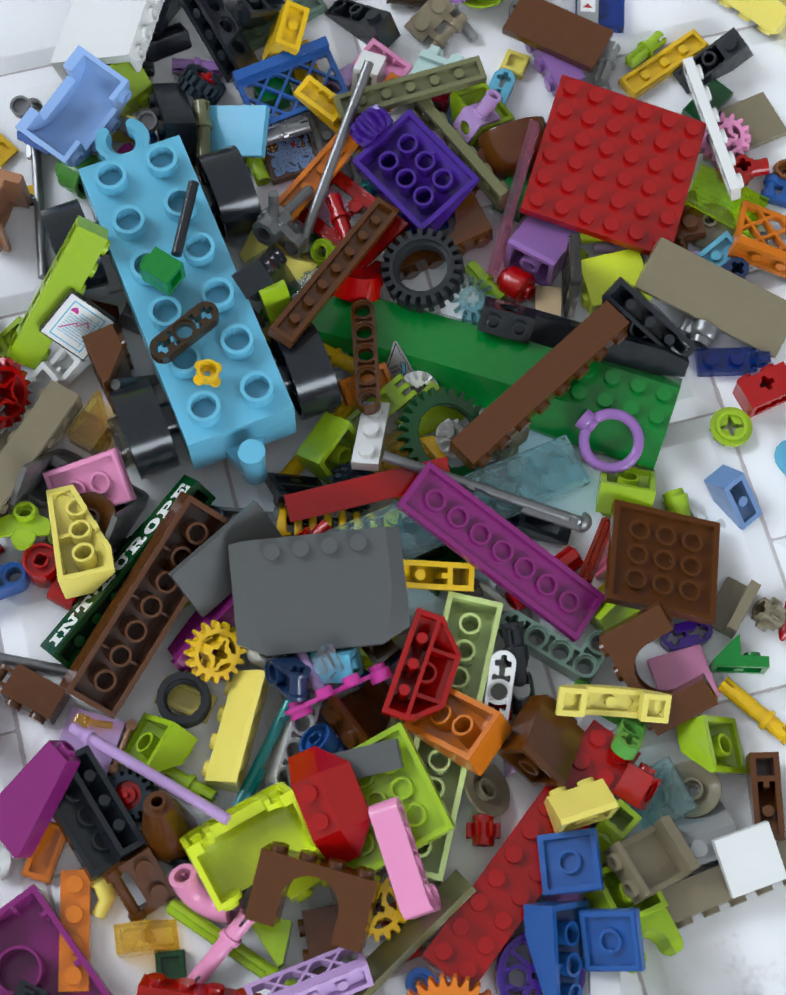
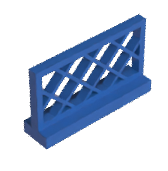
(279, 65)

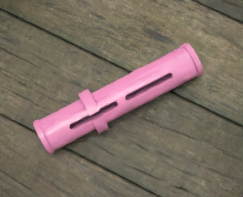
(229, 938)

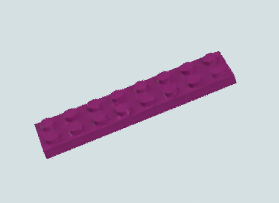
(501, 551)

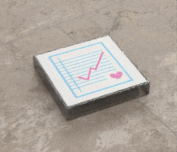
(72, 320)

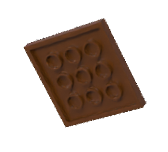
(662, 559)

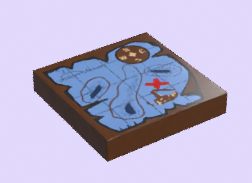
(289, 159)

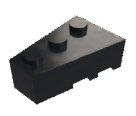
(174, 115)
(264, 270)

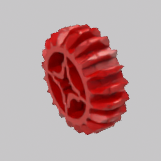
(12, 392)

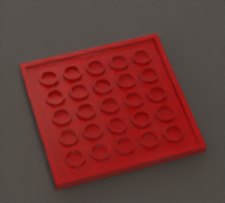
(613, 166)

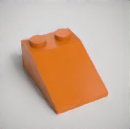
(464, 731)

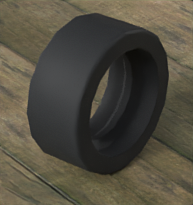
(184, 678)

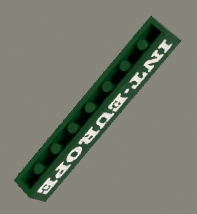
(77, 625)

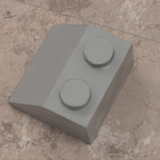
(701, 830)

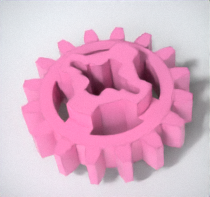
(734, 143)

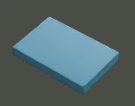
(240, 126)

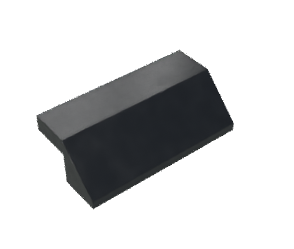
(96, 819)

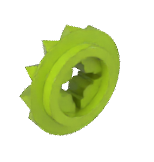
(737, 419)

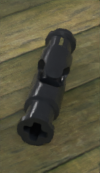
(521, 655)

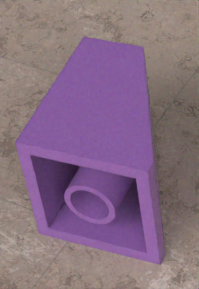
(538, 249)

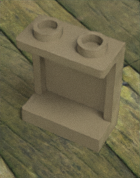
(651, 860)

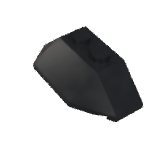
(253, 12)
(646, 319)

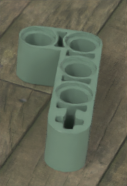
(551, 642)

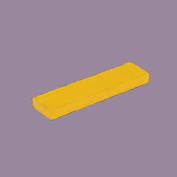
(662, 65)

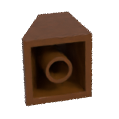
(542, 743)

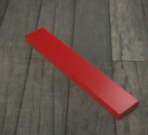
(353, 492)

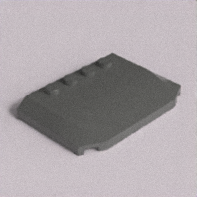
(319, 591)

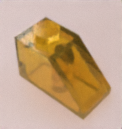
(91, 428)
(145, 937)

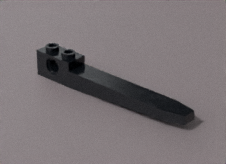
(533, 325)

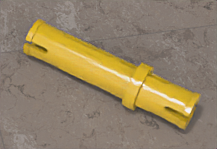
(750, 706)

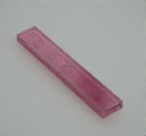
(513, 198)

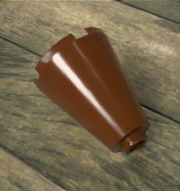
(164, 824)

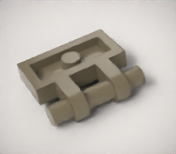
(430, 17)

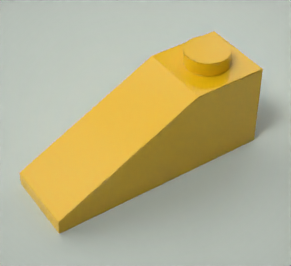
(439, 575)

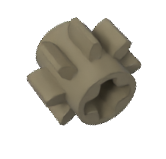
(768, 614)

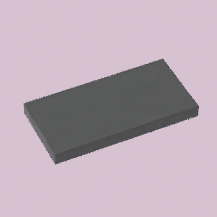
(206, 572)

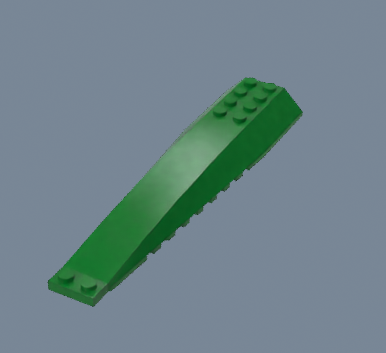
(490, 364)

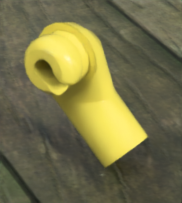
(106, 897)

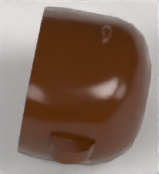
(503, 145)

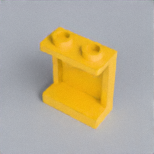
(286, 30)

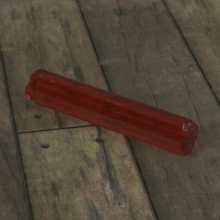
(596, 550)

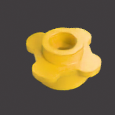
(211, 367)

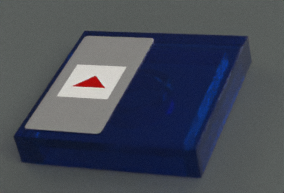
(604, 12)

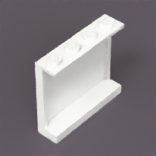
(108, 30)

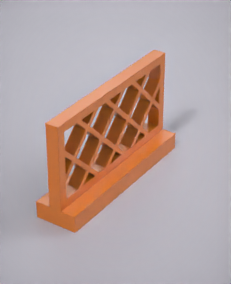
(756, 250)

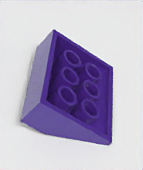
(415, 173)

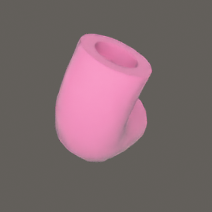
(194, 895)

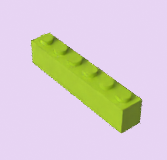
(69, 270)

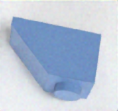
(733, 495)

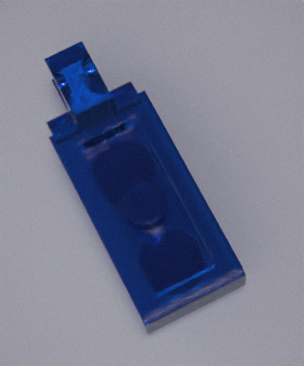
(729, 361)

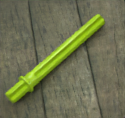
(210, 933)

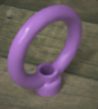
(587, 424)

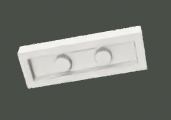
(370, 439)

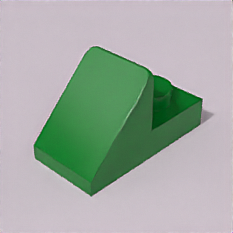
(732, 661)

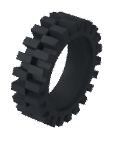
(414, 243)

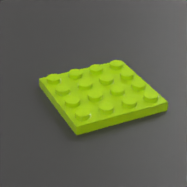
(415, 789)

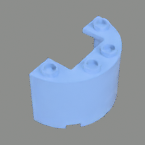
(81, 105)

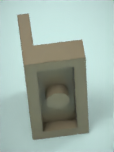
(733, 604)

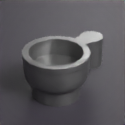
(701, 331)

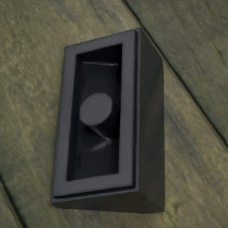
(169, 42)

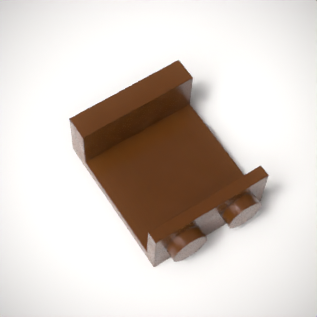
(358, 714)

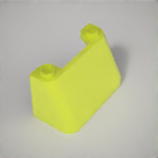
(230, 853)

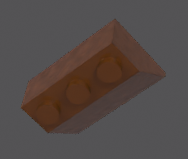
(108, 357)

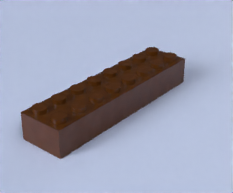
(140, 610)

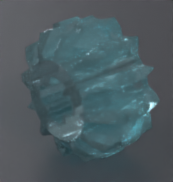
(467, 292)

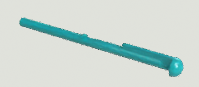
(256, 771)

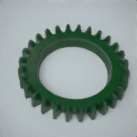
(418, 407)

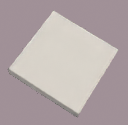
(749, 859)

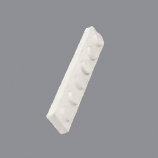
(716, 137)

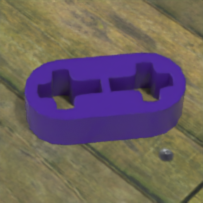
(684, 629)

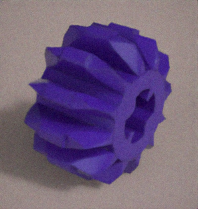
(370, 125)

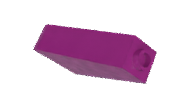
(222, 612)
(34, 796)

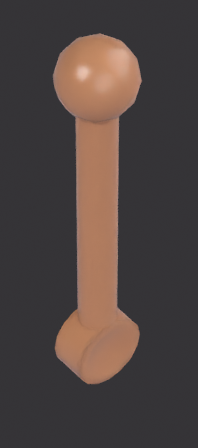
(130, 726)

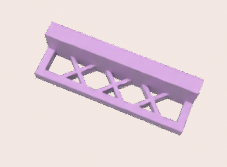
(337, 980)

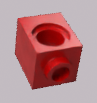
(637, 785)

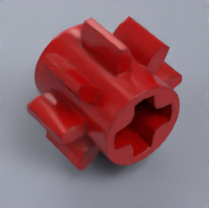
(483, 830)

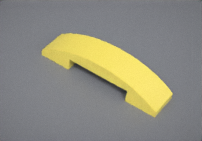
(613, 701)

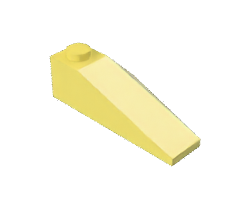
(80, 548)

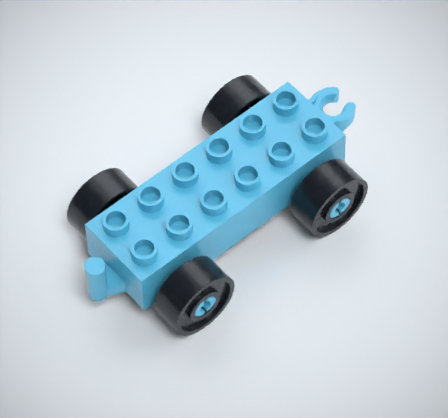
(140, 205)

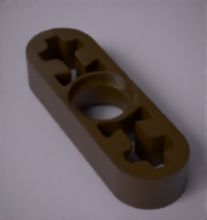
(174, 351)

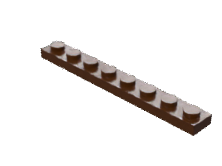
(332, 273)

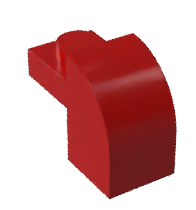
(362, 284)

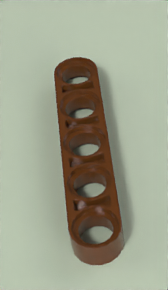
(370, 366)

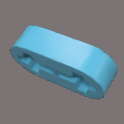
(508, 86)

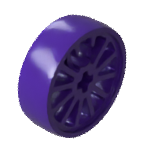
(501, 972)

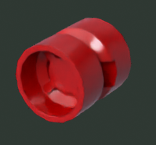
(40, 564)

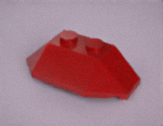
(423, 670)
(330, 802)

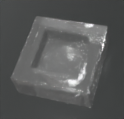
(327, 664)

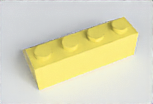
(768, 14)
(237, 730)

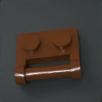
(148, 878)

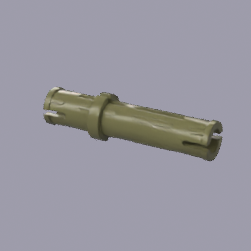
(203, 127)

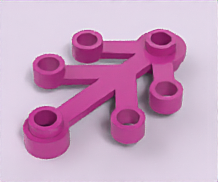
(377, 674)

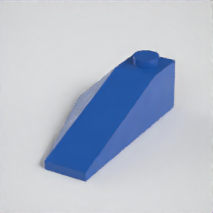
(556, 944)

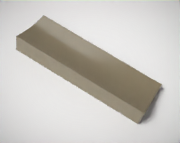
(714, 296)

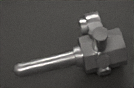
(275, 223)

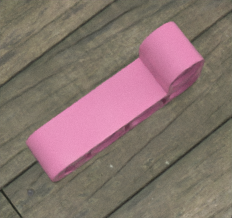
(402, 860)

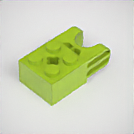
(654, 917)

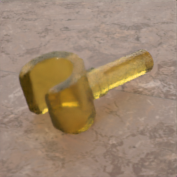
(85, 720)

